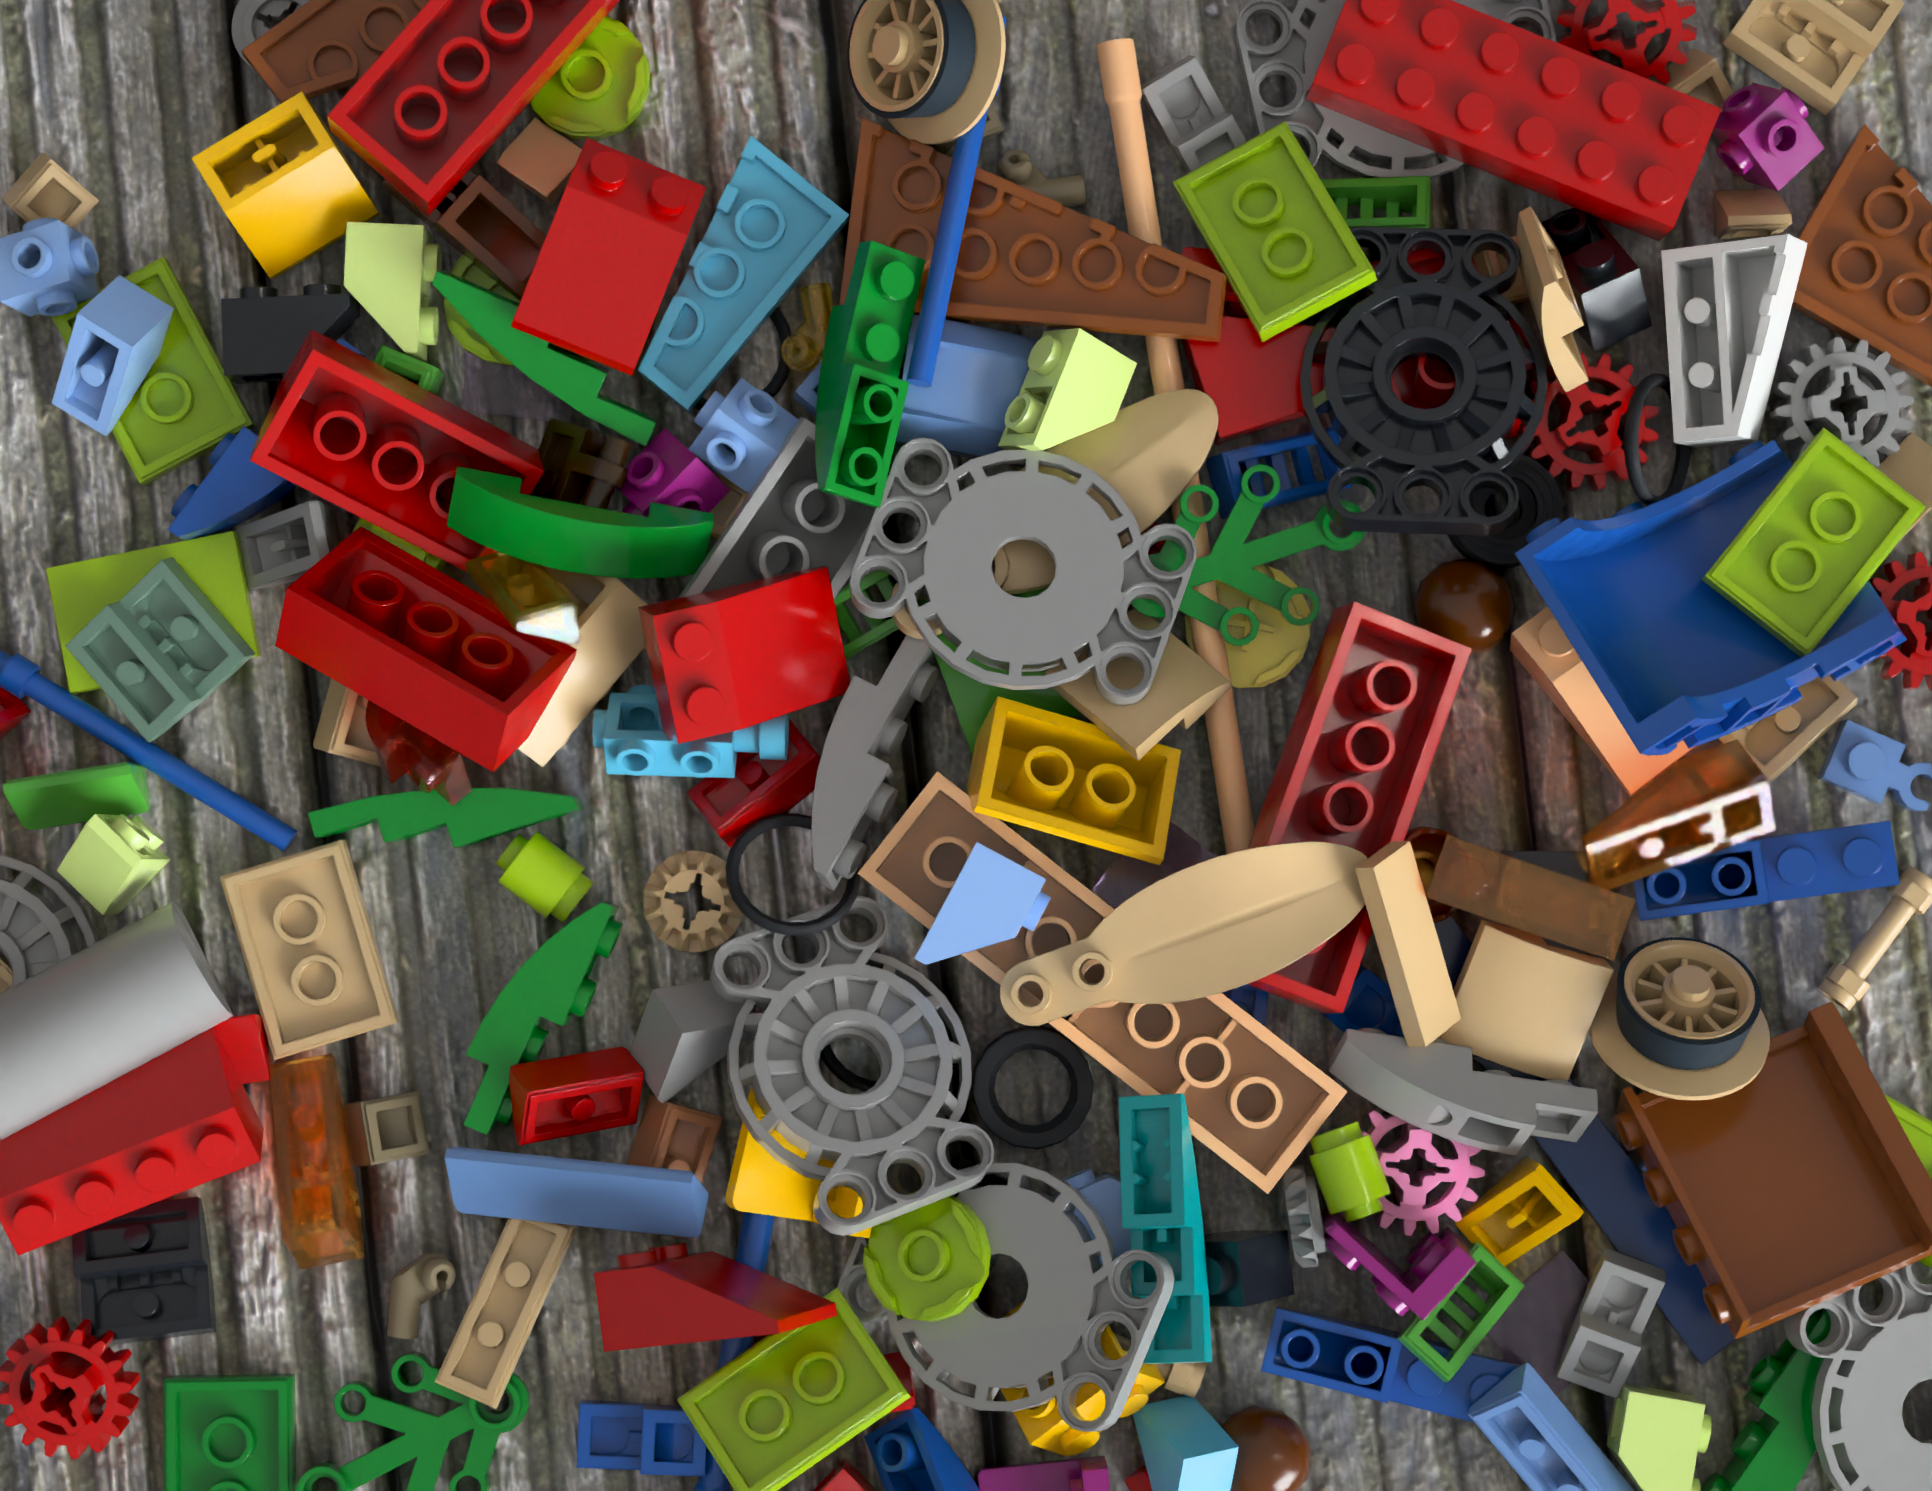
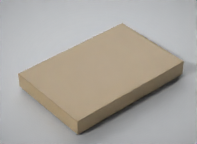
(309, 949)

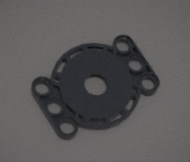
(1437, 316)

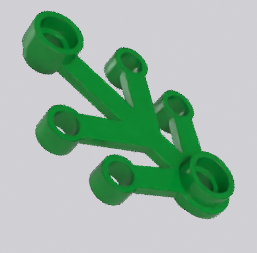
(1234, 560)
(425, 1433)

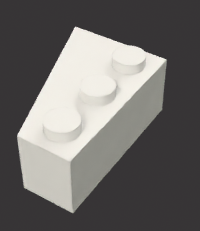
(1726, 333)

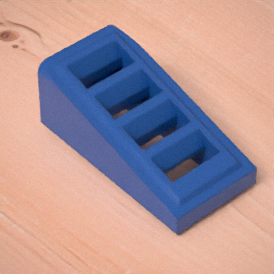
(1226, 474)

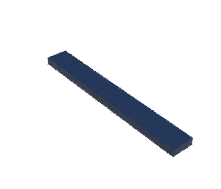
(1617, 1200)

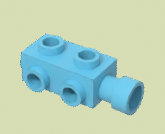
(638, 746)

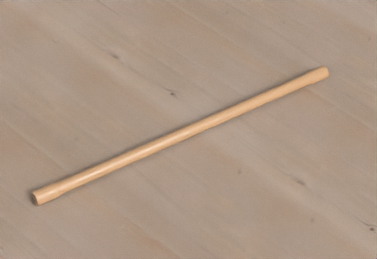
(1123, 97)

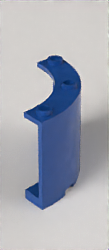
(1664, 641)

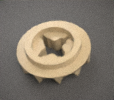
(667, 918)

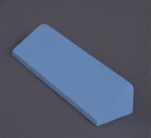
(576, 1192)
(1542, 1437)

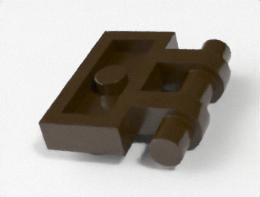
(571, 459)

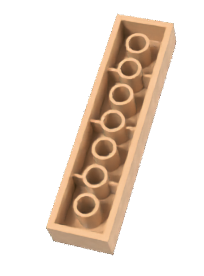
(1240, 1082)

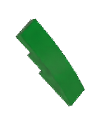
(554, 369)
(473, 819)

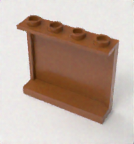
(1786, 1182)

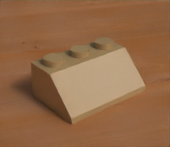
(608, 644)

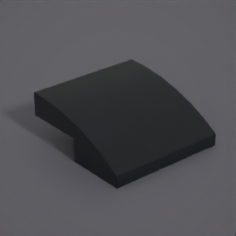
(147, 1273)

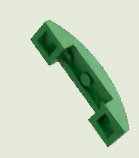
(577, 536)

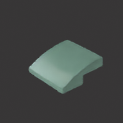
(160, 649)

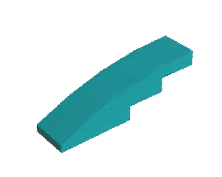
(1166, 1217)

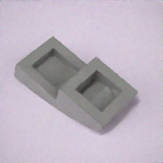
(1190, 114)
(1610, 1323)

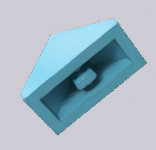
(1185, 1447)

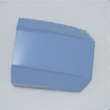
(970, 390)

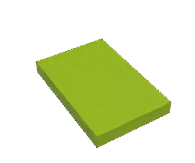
(1274, 231)
(184, 398)
(1813, 543)
(87, 586)
(793, 1400)

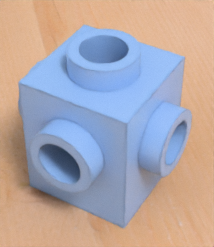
(47, 268)
(741, 433)

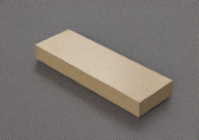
(1408, 943)
(504, 1309)

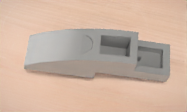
(851, 778)
(1444, 1095)

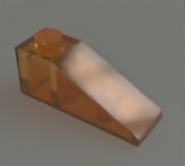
(1682, 816)
(1530, 898)
(314, 1164)

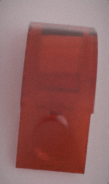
(411, 751)

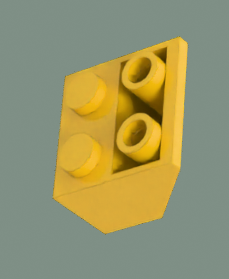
(285, 185)

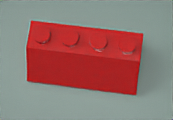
(383, 446)
(421, 647)
(128, 1145)

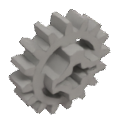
(1842, 381)

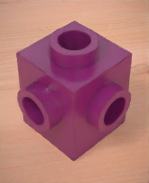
(1765, 135)
(670, 476)

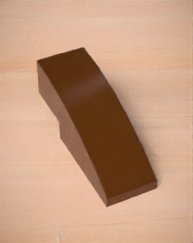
(485, 230)

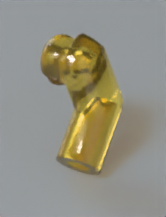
(805, 346)

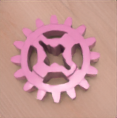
(1412, 1194)

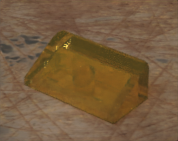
(526, 596)

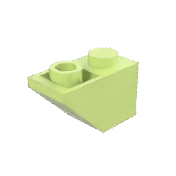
(391, 276)
(1068, 390)
(113, 860)
(1658, 1437)

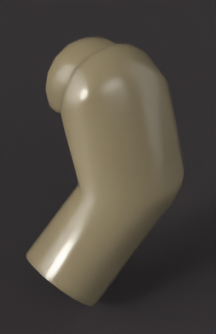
(1016, 167)
(413, 1287)

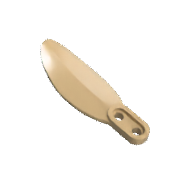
(1143, 454)
(1200, 931)

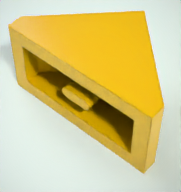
(1519, 1212)

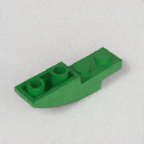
(859, 374)
(546, 986)
(1781, 1445)

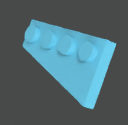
(749, 260)

